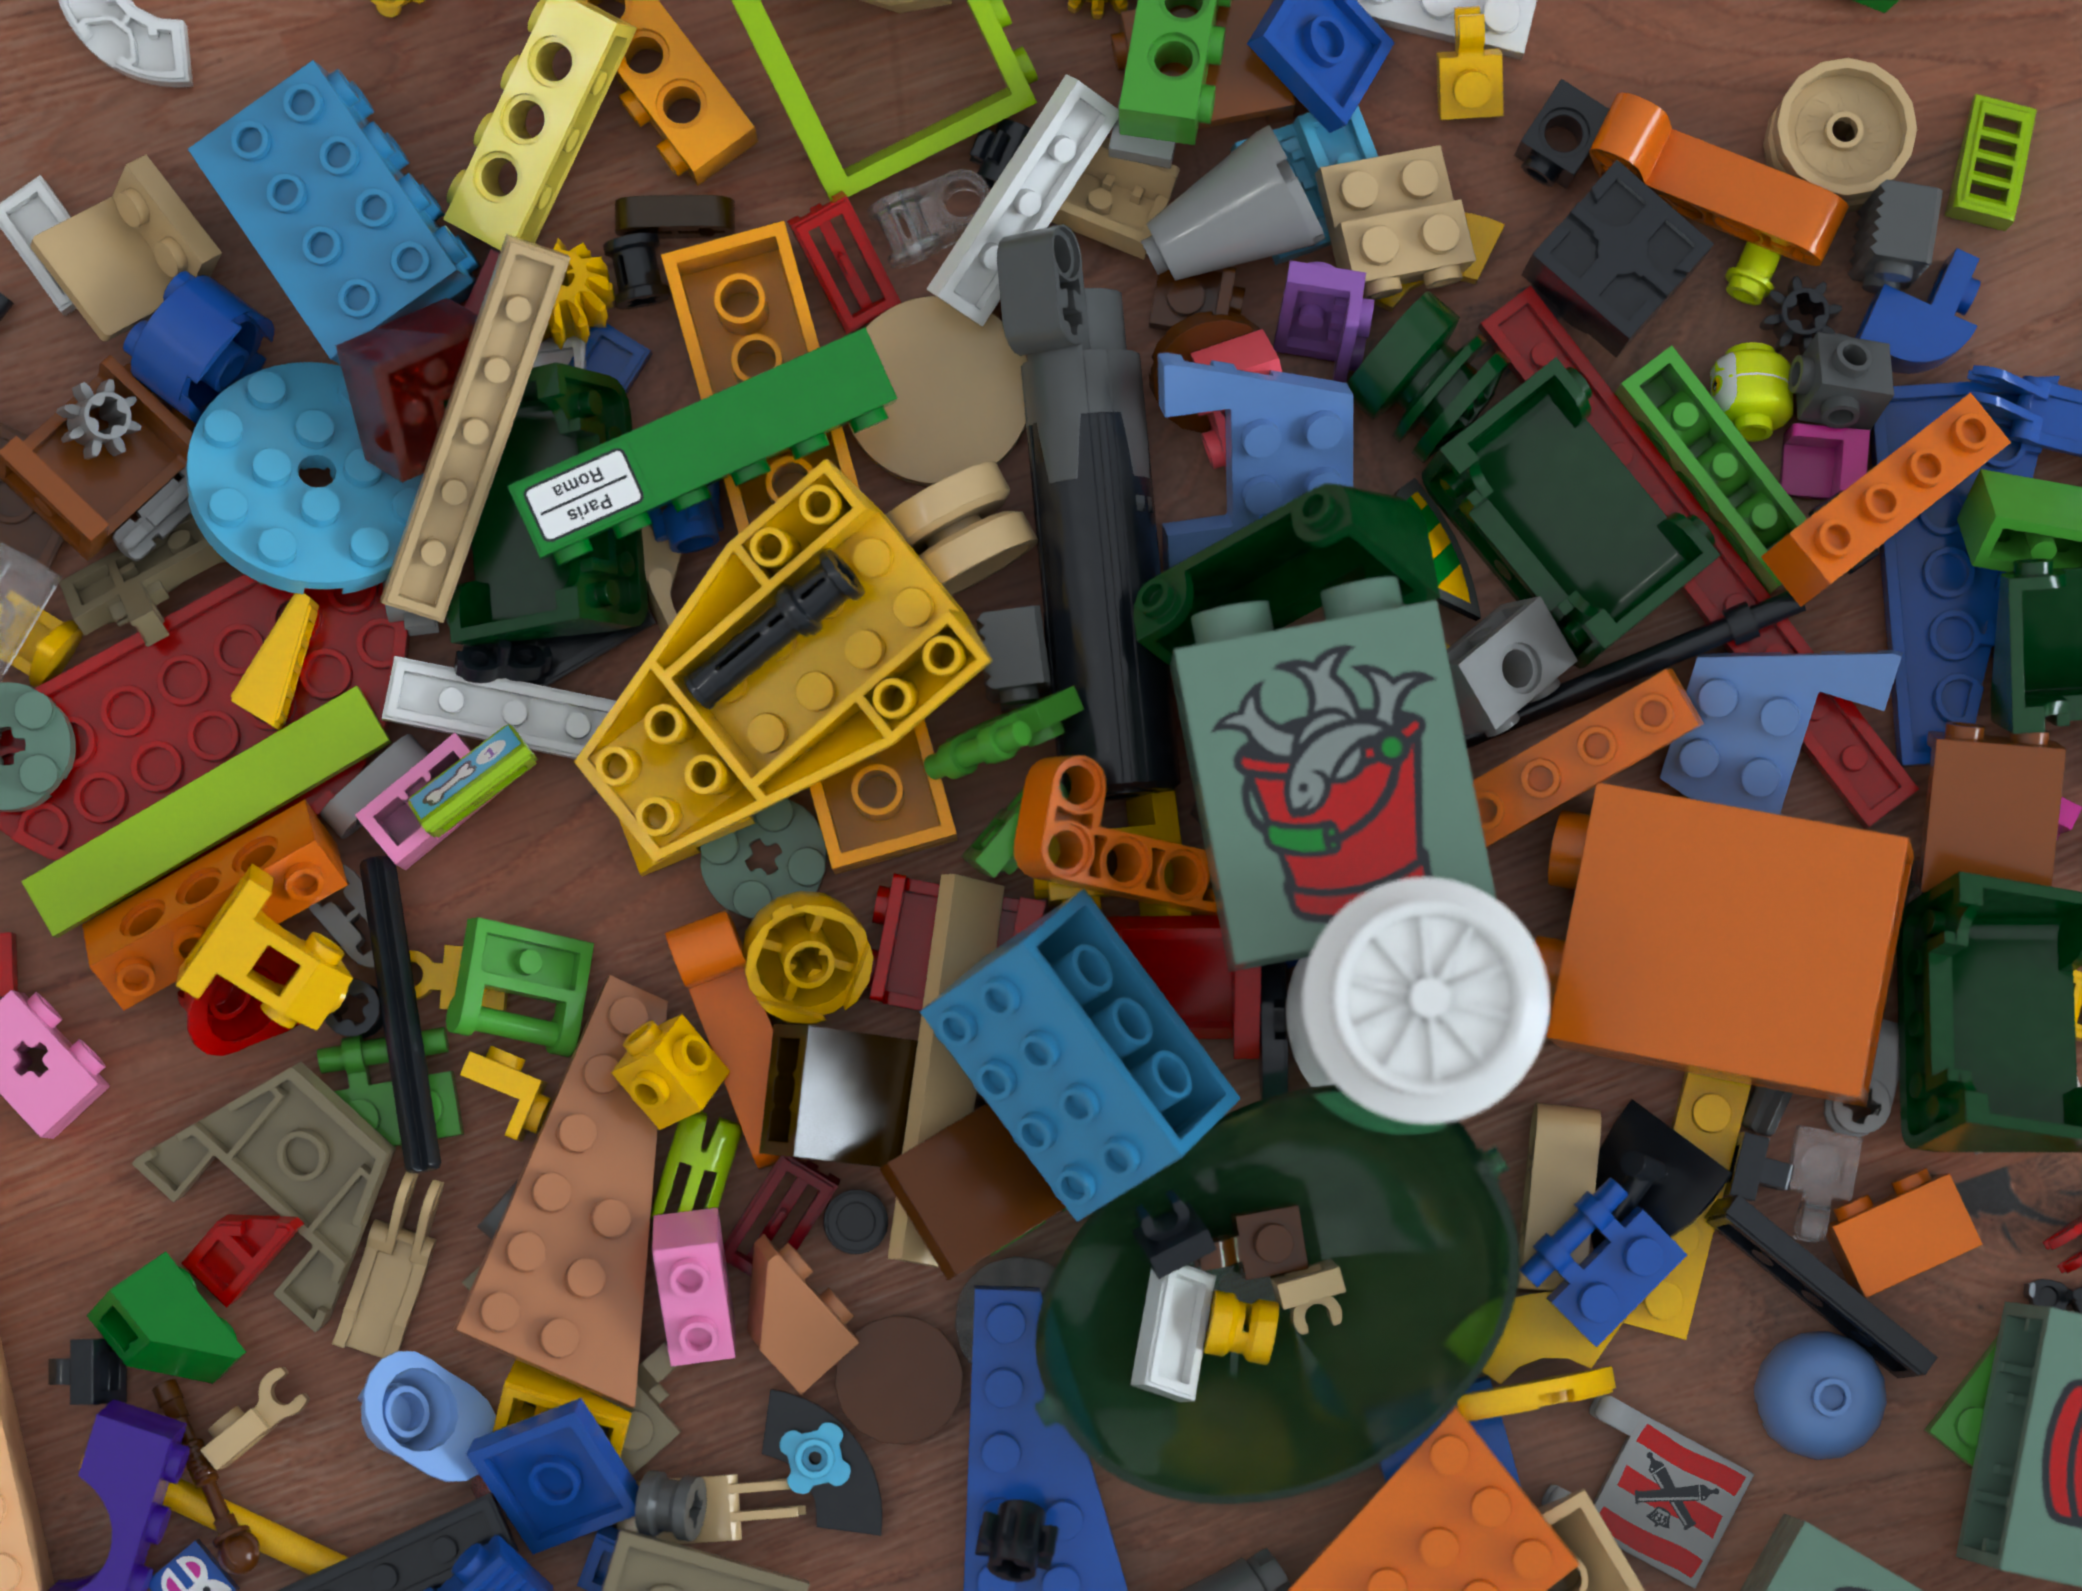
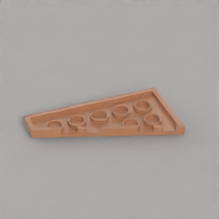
(574, 1239)

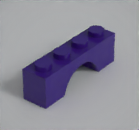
(130, 1467)

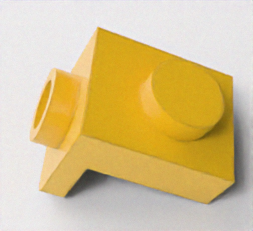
(503, 1073)

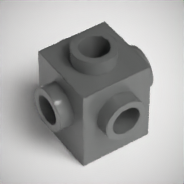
(1842, 381)

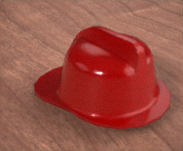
(230, 1018)

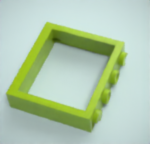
(1012, 64)

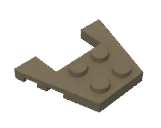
(305, 1159)

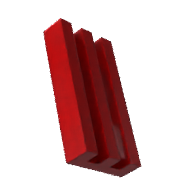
(820, 217)

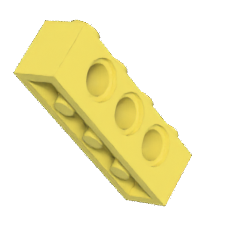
(569, 107)

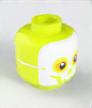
(1753, 389)

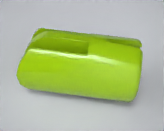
(687, 1149)

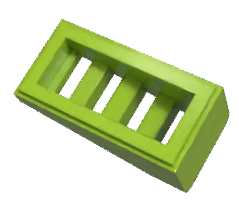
(1981, 209)

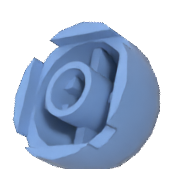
(1820, 1395)

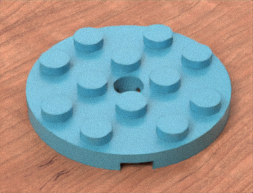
(260, 511)

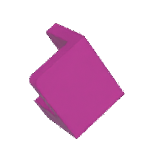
(1822, 460)

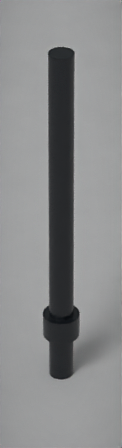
(1738, 624)

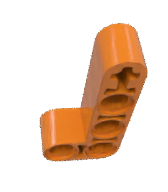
(1718, 184)
(1087, 845)
(734, 1022)

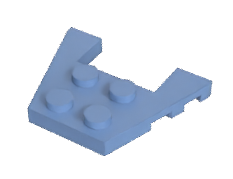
(1280, 441)
(1758, 717)

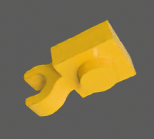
(1469, 76)

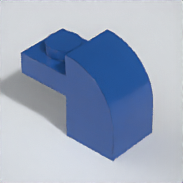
(1925, 332)

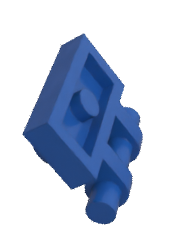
(1615, 1274)

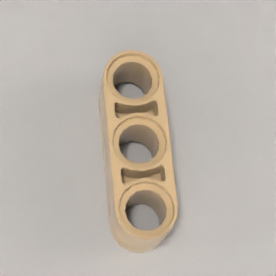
(1558, 1173)

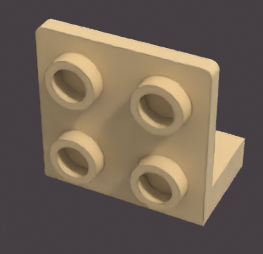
(126, 251)

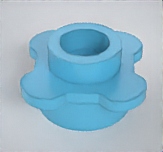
(824, 1441)

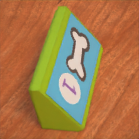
(472, 781)

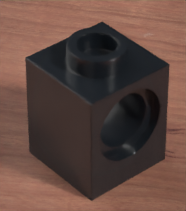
(1566, 109)

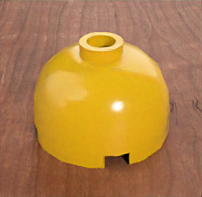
(806, 957)

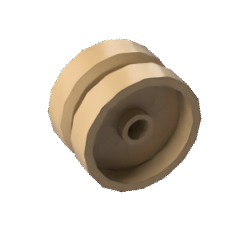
(1837, 102)
(955, 527)

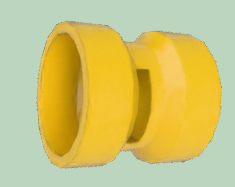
(1227, 1322)

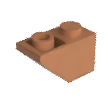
(791, 1321)

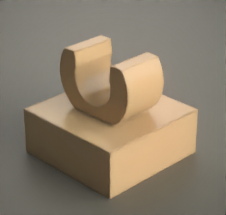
(1310, 1287)

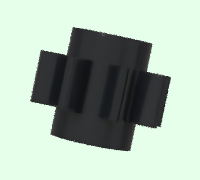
(996, 149)
(1809, 302)
(1017, 1540)

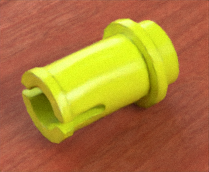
(1752, 275)

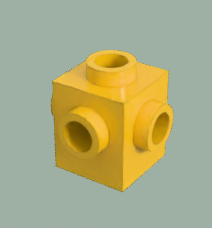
(669, 1070)

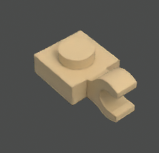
(240, 1431)

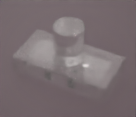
(23, 596)

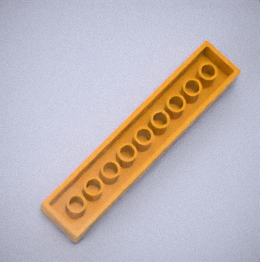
(740, 318)

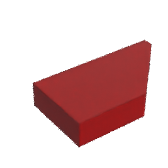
(238, 1252)

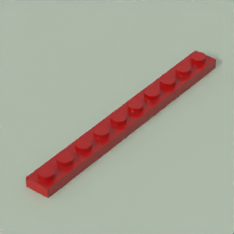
(1837, 734)

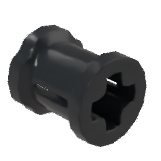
(636, 270)
(371, 1011)

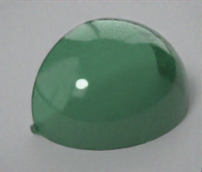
(1425, 1303)

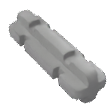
(156, 518)

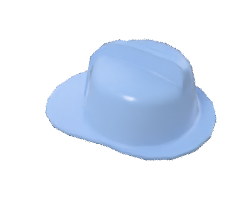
(424, 1415)

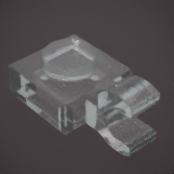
(1823, 1172)

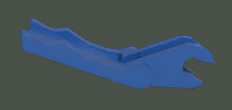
(2044, 413)

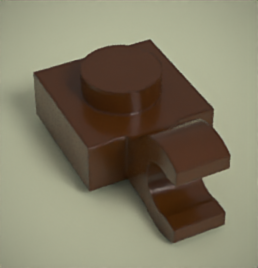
(1262, 1243)

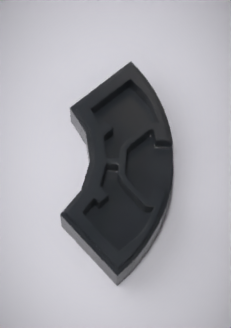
(1273, 1041)
(847, 1507)

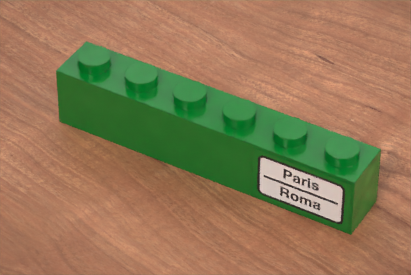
(702, 445)

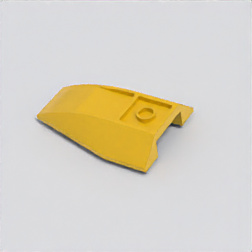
(813, 706)

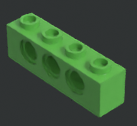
(1171, 105)
(1711, 459)

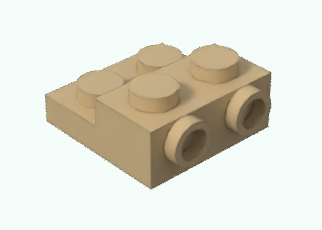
(1396, 220)

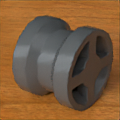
(671, 1505)

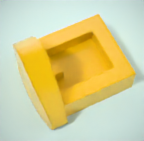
(47, 648)

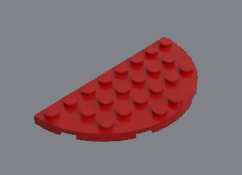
(166, 711)

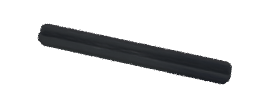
(400, 1014)

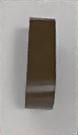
(676, 216)

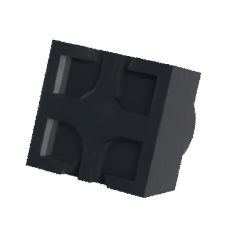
(1616, 259)

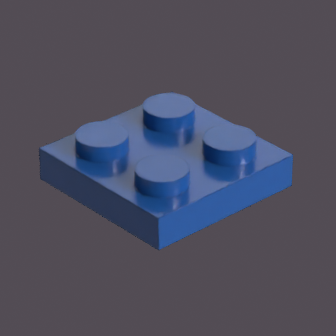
(1322, 54)
(555, 1476)

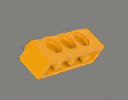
(721, 127)

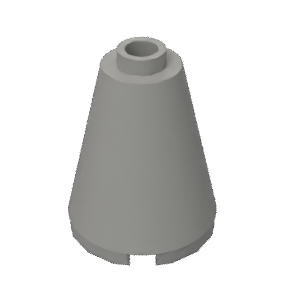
(1234, 214)

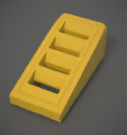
(274, 673)
(549, 1392)

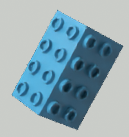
(334, 208)
(1081, 1056)

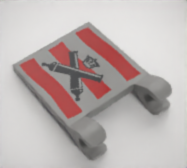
(1663, 1493)

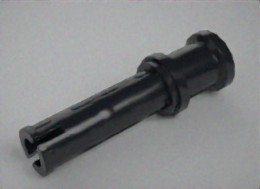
(796, 612)

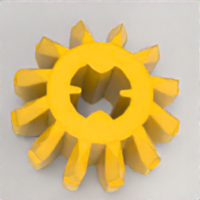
(581, 298)

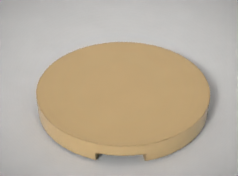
(953, 390)

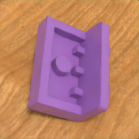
(1324, 315)

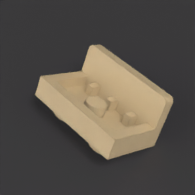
(1117, 201)

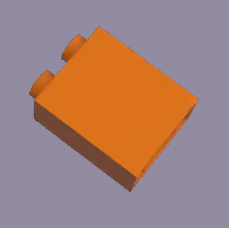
(1725, 941)

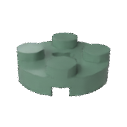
(47, 752)
(799, 865)

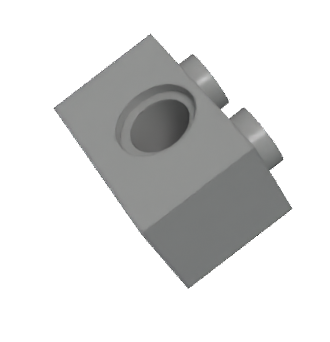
(1506, 664)

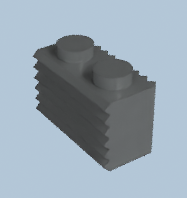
(1895, 235)
(1018, 655)

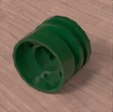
(1427, 376)

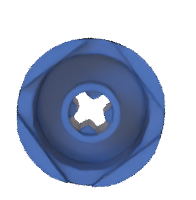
(197, 343)

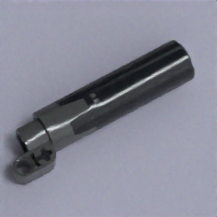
(1090, 509)

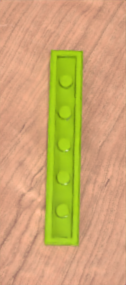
(206, 812)

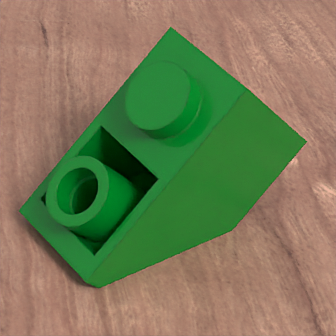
(165, 1324)

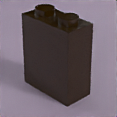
(837, 1095)

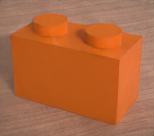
(1901, 1233)

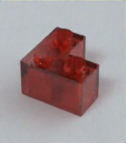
(400, 382)

